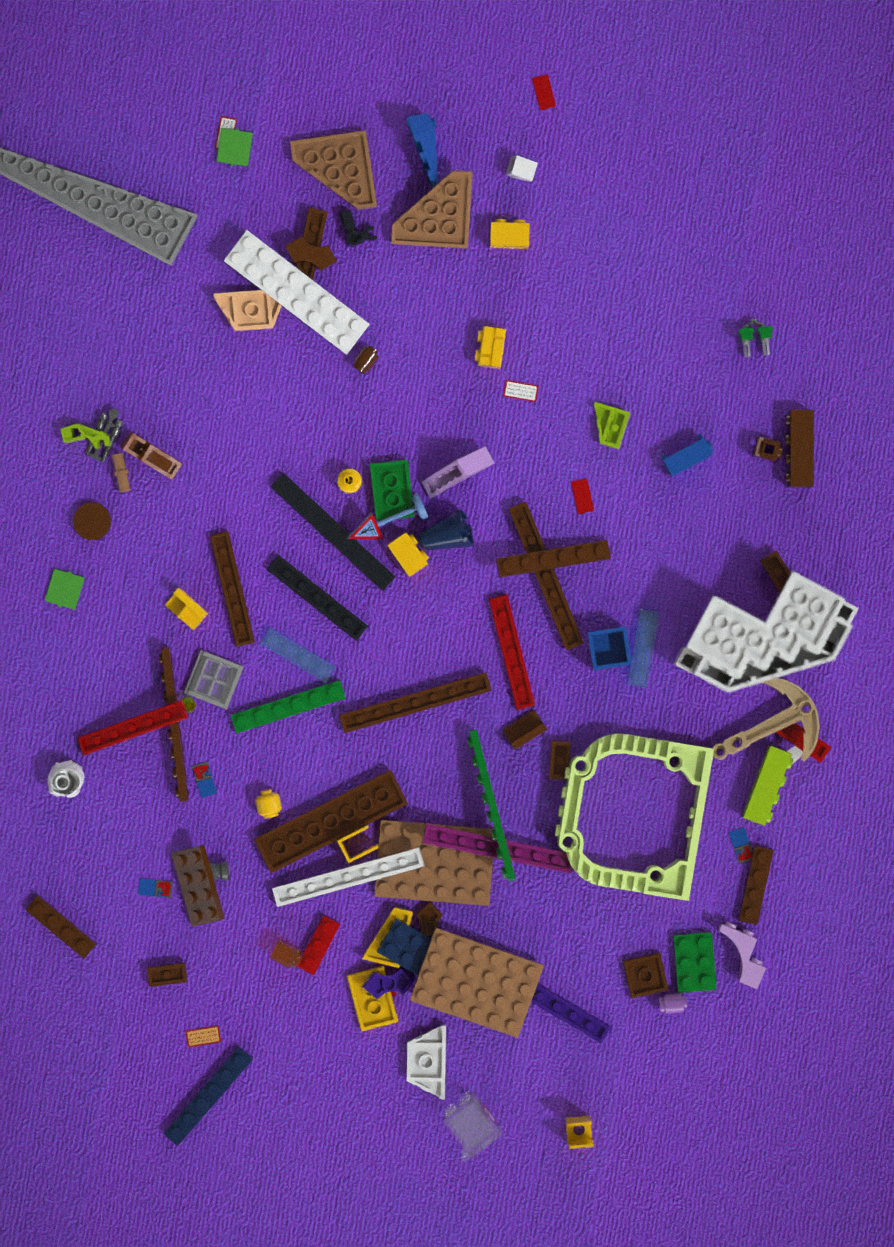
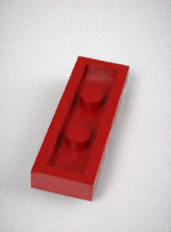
(795, 736)
(319, 944)

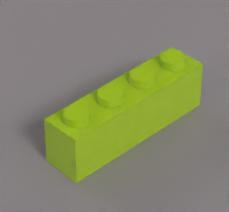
(766, 785)

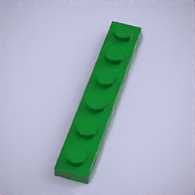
(288, 706)

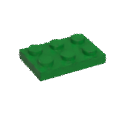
(391, 488)
(694, 962)

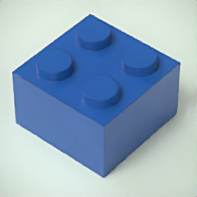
(609, 648)

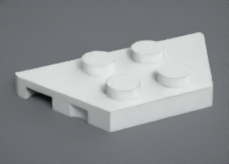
(427, 1061)

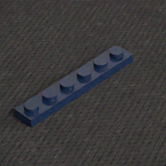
(208, 1095)

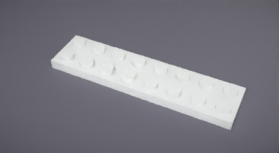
(296, 292)

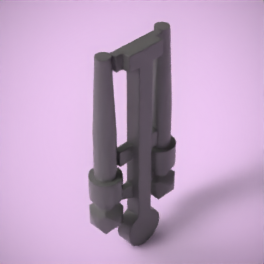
(113, 413)

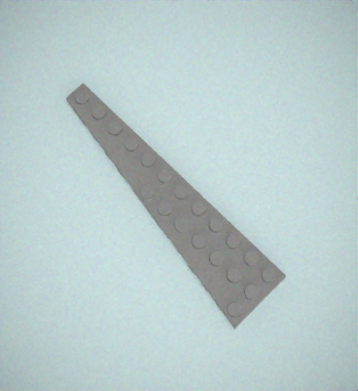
(128, 216)

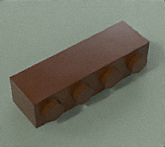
(800, 448)

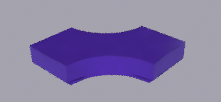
(395, 982)

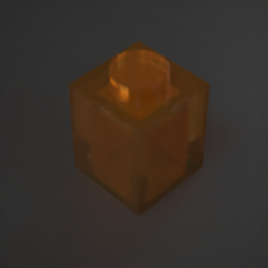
(286, 954)

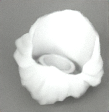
(65, 779)

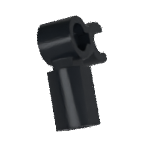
(354, 237)

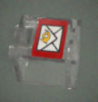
(471, 1124)

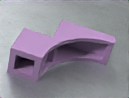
(750, 970)

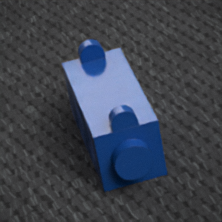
(688, 456)

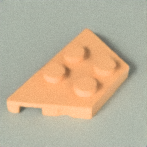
(248, 309)

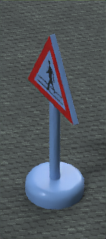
(370, 528)

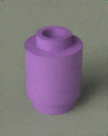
(672, 1003)

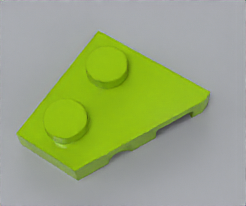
(611, 424)

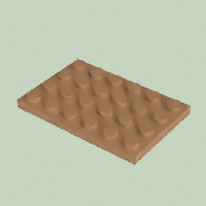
(447, 873)
(476, 982)

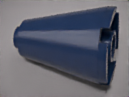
(448, 533)

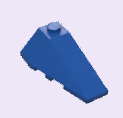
(423, 134)

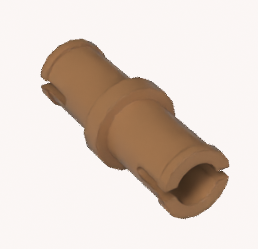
(121, 472)

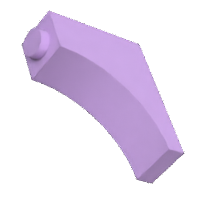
(457, 472)

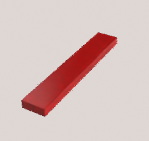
(511, 652)
(133, 727)

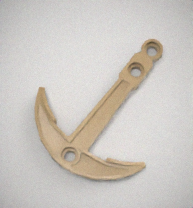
(779, 721)

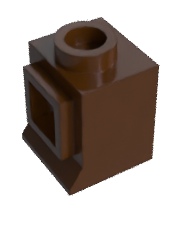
(760, 446)

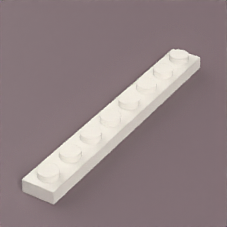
(348, 877)

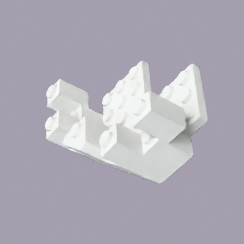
(743, 651)

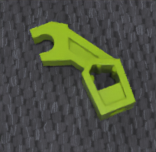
(86, 432)

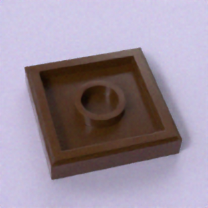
(645, 975)

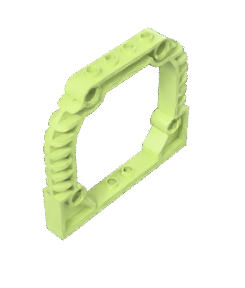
(674, 879)

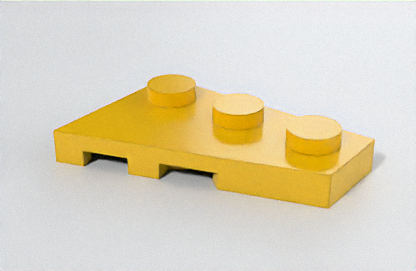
(371, 953)

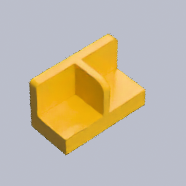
(186, 609)

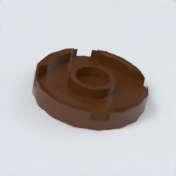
(92, 521)

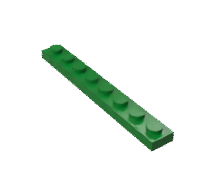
(493, 815)

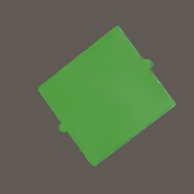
(234, 147)
(64, 589)

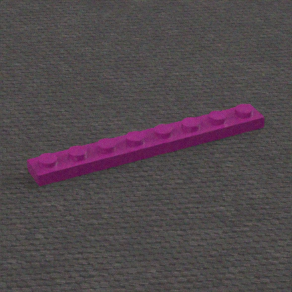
(487, 847)

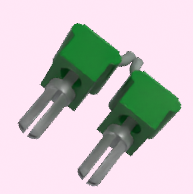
(764, 335)

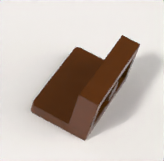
(524, 729)

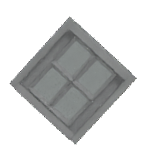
(213, 679)

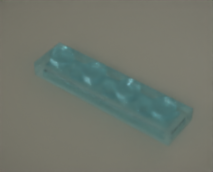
(643, 648)
(298, 655)

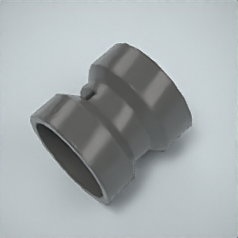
(220, 870)

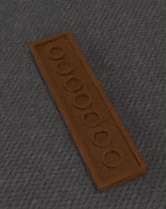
(331, 821)

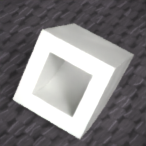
(521, 168)

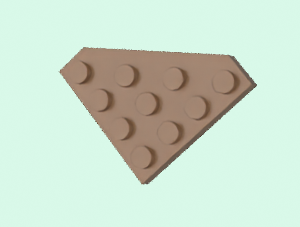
(340, 164)
(439, 216)

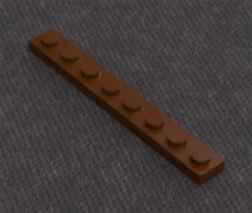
(547, 579)
(415, 702)
(174, 733)

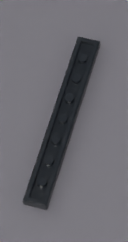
(333, 531)

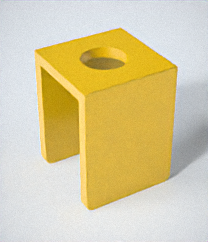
(344, 850)
(583, 1140)

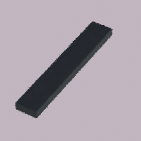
(317, 597)

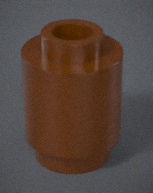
(365, 359)

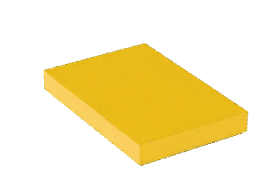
(369, 1010)

